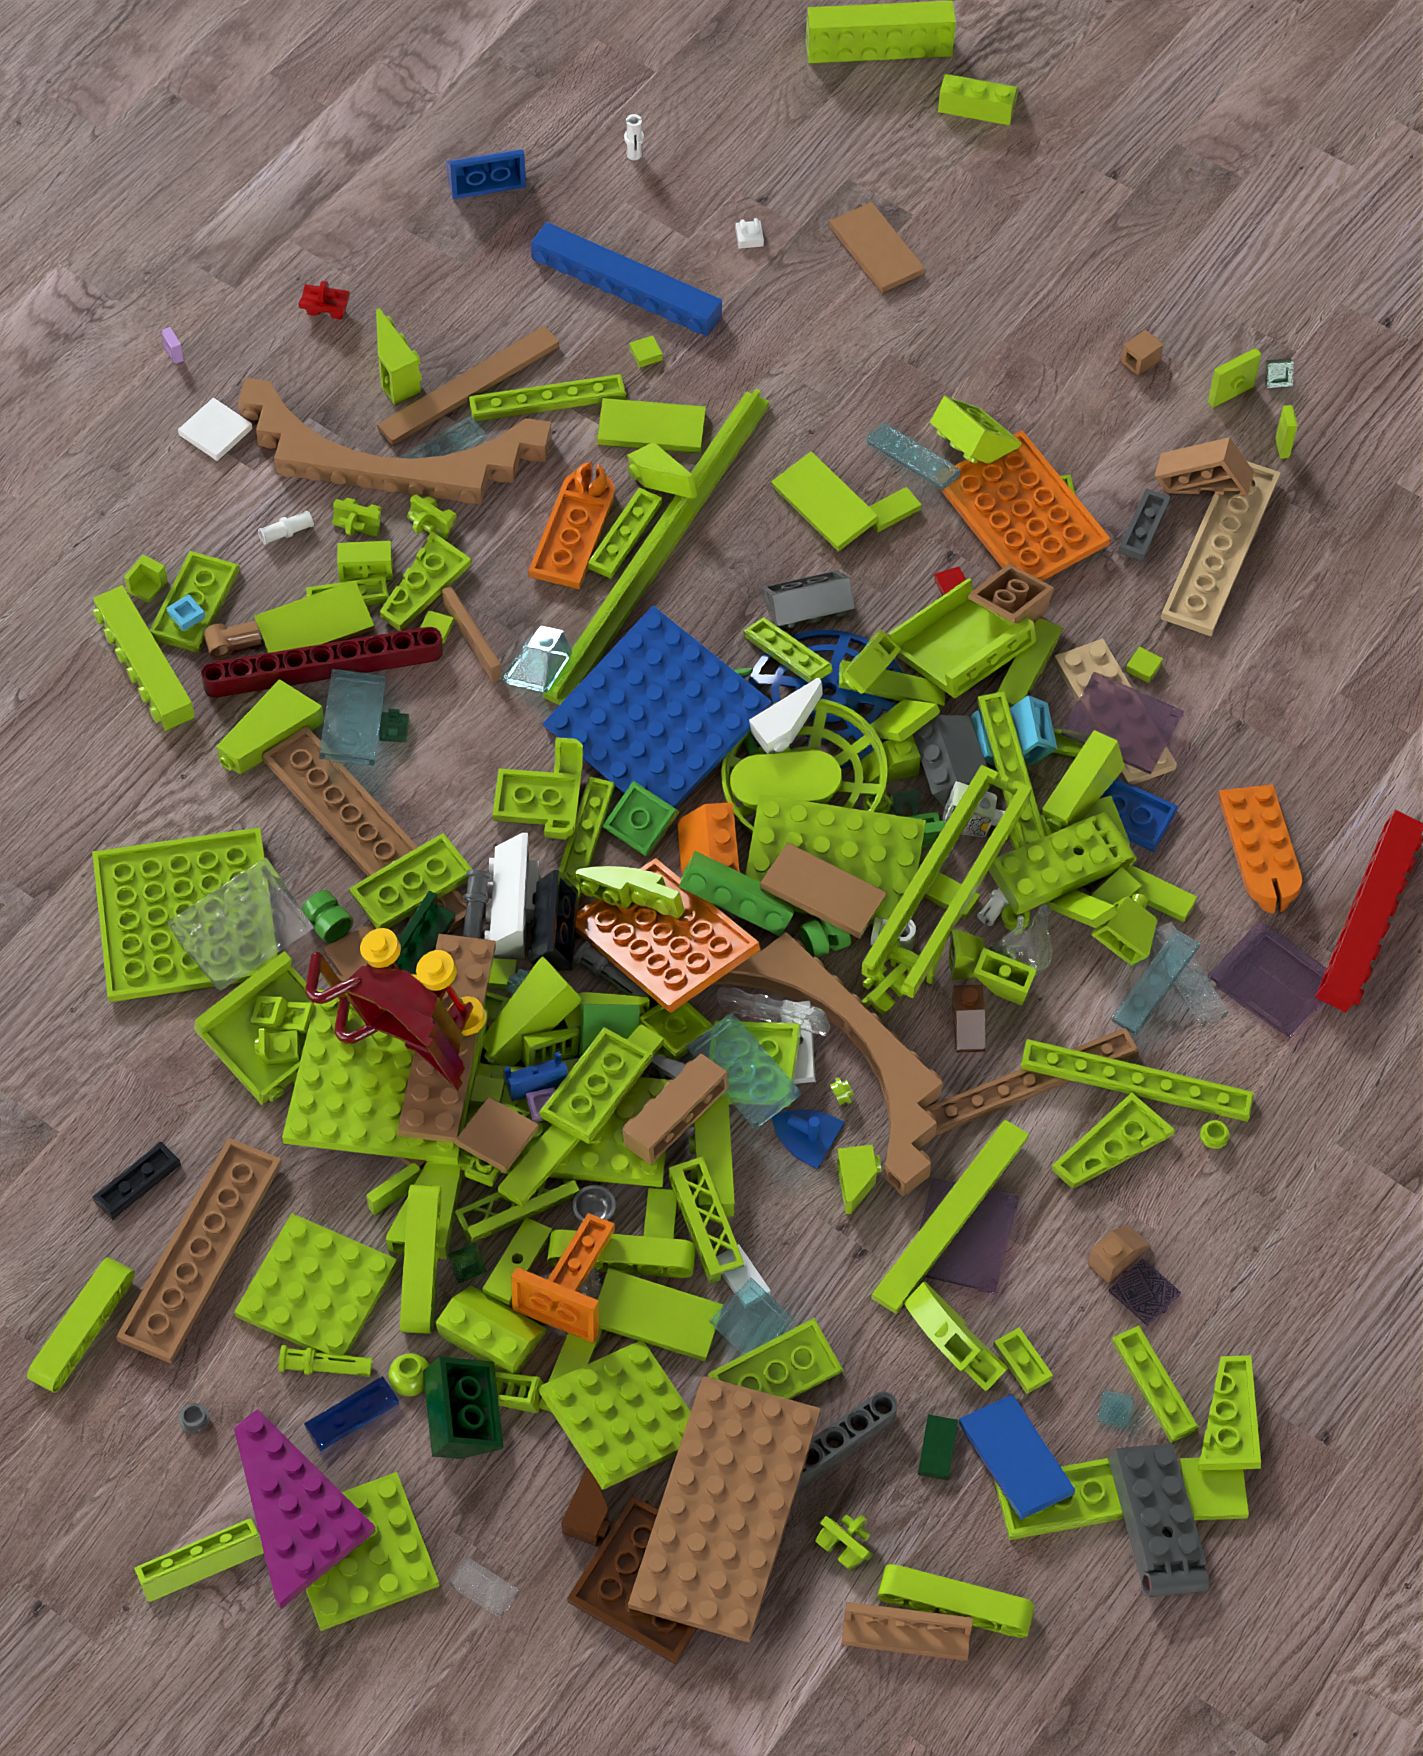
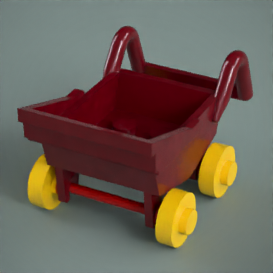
(402, 1002)

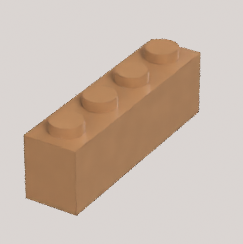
(675, 1108)

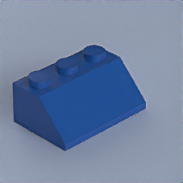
(486, 173)

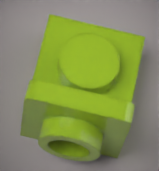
(278, 1046)

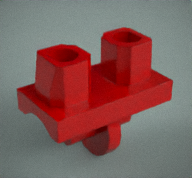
(324, 299)

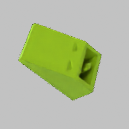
(397, 362)

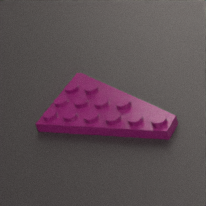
(298, 1511)

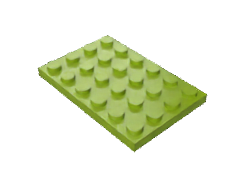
(860, 842)

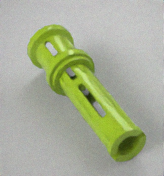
(310, 1361)

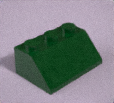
(462, 1407)

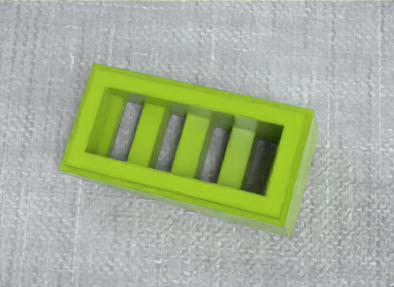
(541, 1040)
(522, 1402)

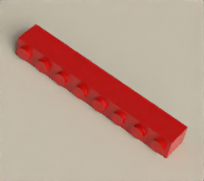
(1370, 912)

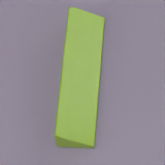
(199, 1560)

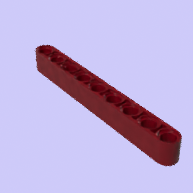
(333, 655)

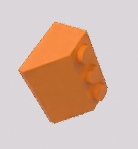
(709, 832)

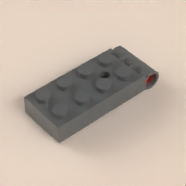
(1156, 1506)

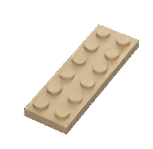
(1076, 669)

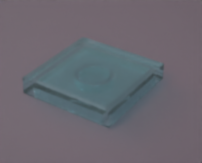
(751, 1318)

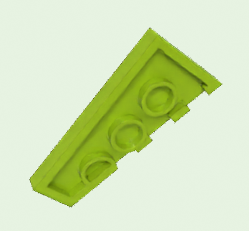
(1116, 1138)
(1232, 1424)

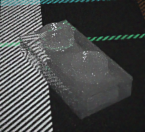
(484, 1587)

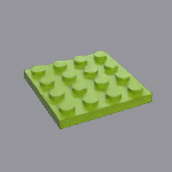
(316, 1287)
(619, 1413)
(383, 1567)

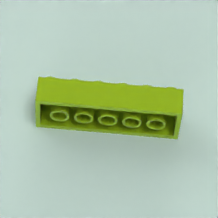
(880, 31)

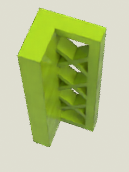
(515, 1214)
(694, 1222)

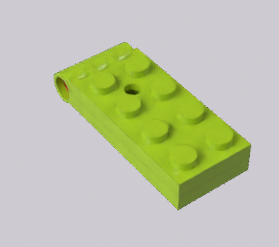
(1052, 868)

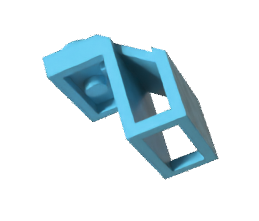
(1032, 728)

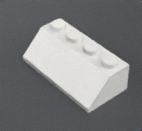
(508, 898)

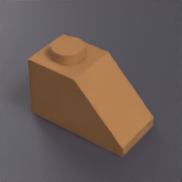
(1117, 1252)

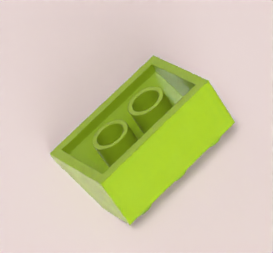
(977, 99)
(972, 431)
(489, 1330)

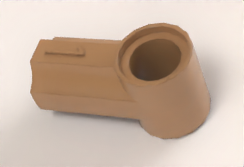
(224, 640)

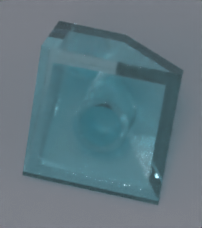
(538, 660)

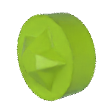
(1010, 919)

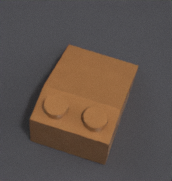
(1014, 595)

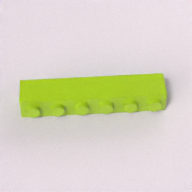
(143, 657)

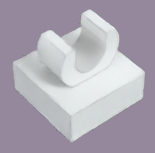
(749, 234)

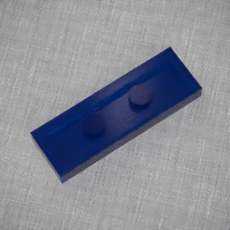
(351, 1413)

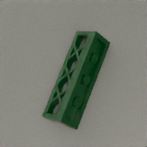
(422, 932)

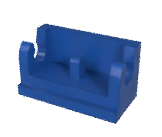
(535, 1077)

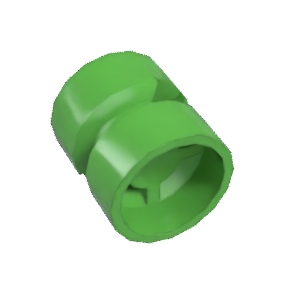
(327, 916)
(822, 936)

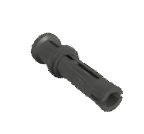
(475, 900)
(604, 968)

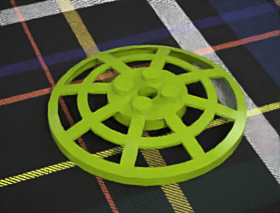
(849, 752)

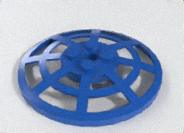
(842, 696)

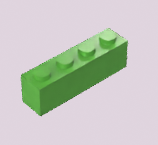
(735, 893)

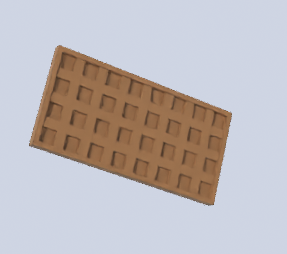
(725, 1509)

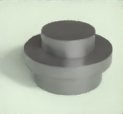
(194, 1418)

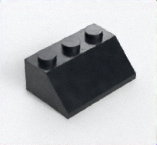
(554, 921)

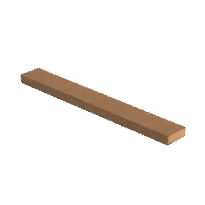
(470, 383)
(1020, 1085)

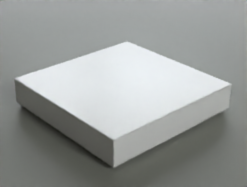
(215, 429)

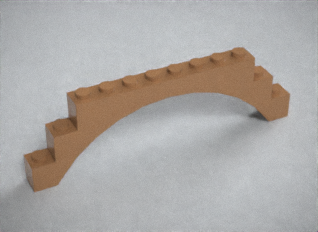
(451, 477)
(903, 1078)

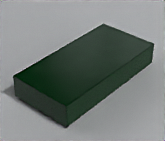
(937, 1447)

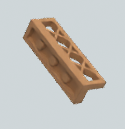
(906, 1631)

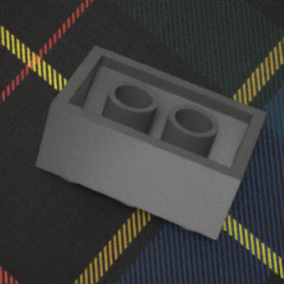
(808, 598)
(949, 753)

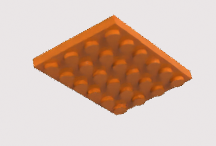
(1025, 512)
(663, 953)

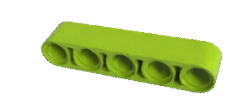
(634, 1254)
(420, 1259)
(81, 1325)
(942, 1595)

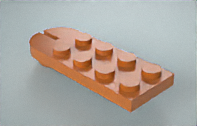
(573, 527)
(1261, 845)

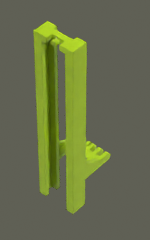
(888, 942)

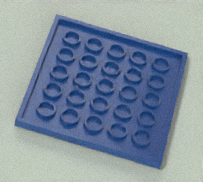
(658, 711)

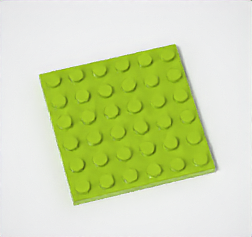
(146, 888)
(356, 1093)

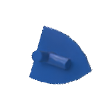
(807, 1133)

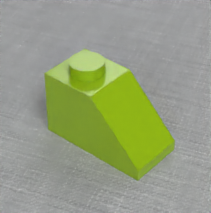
(902, 761)
(963, 954)
(1004, 976)
(857, 1174)

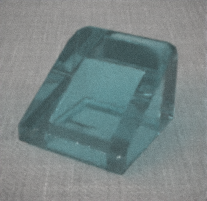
(1115, 1408)

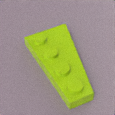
(433, 570)

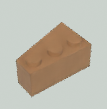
(1205, 466)

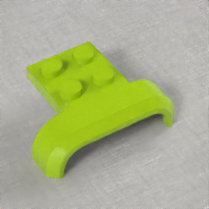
(543, 796)

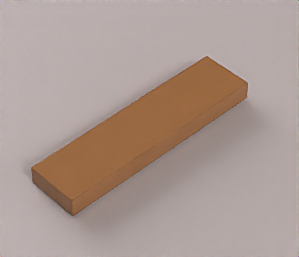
(472, 634)

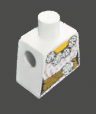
(984, 815)

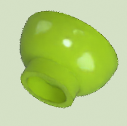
(407, 1374)

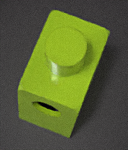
(1130, 931)

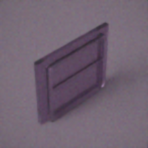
(1271, 979)

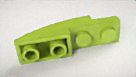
(871, 661)
(627, 885)
(953, 1338)

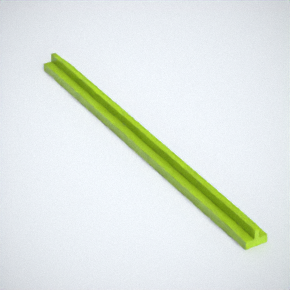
(657, 547)

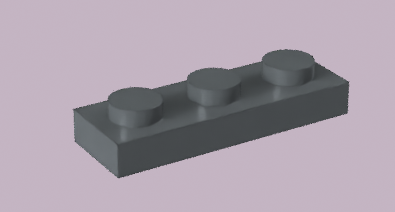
(1144, 524)

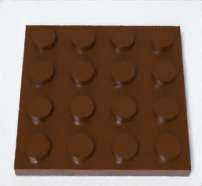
(609, 1581)

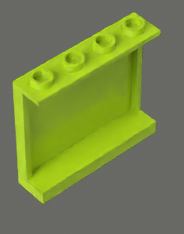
(960, 641)
(232, 1036)

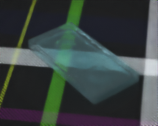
(352, 717)
(754, 1078)

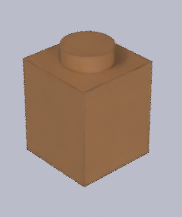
(1142, 352)

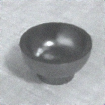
(594, 1200)

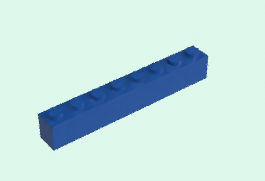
(626, 279)

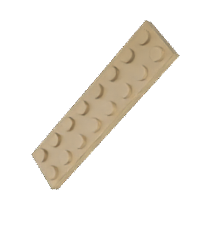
(1218, 554)

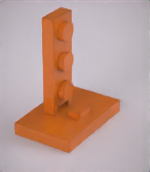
(557, 1298)

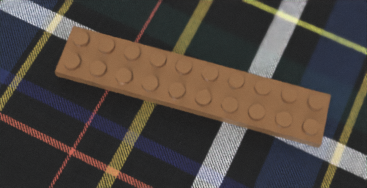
(346, 810)

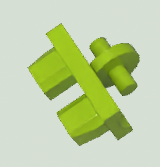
(356, 517)
(429, 518)
(878, 997)
(833, 1532)

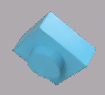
(185, 612)

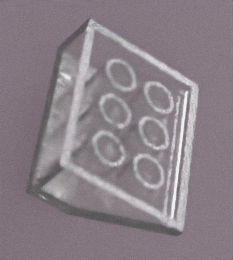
(240, 924)

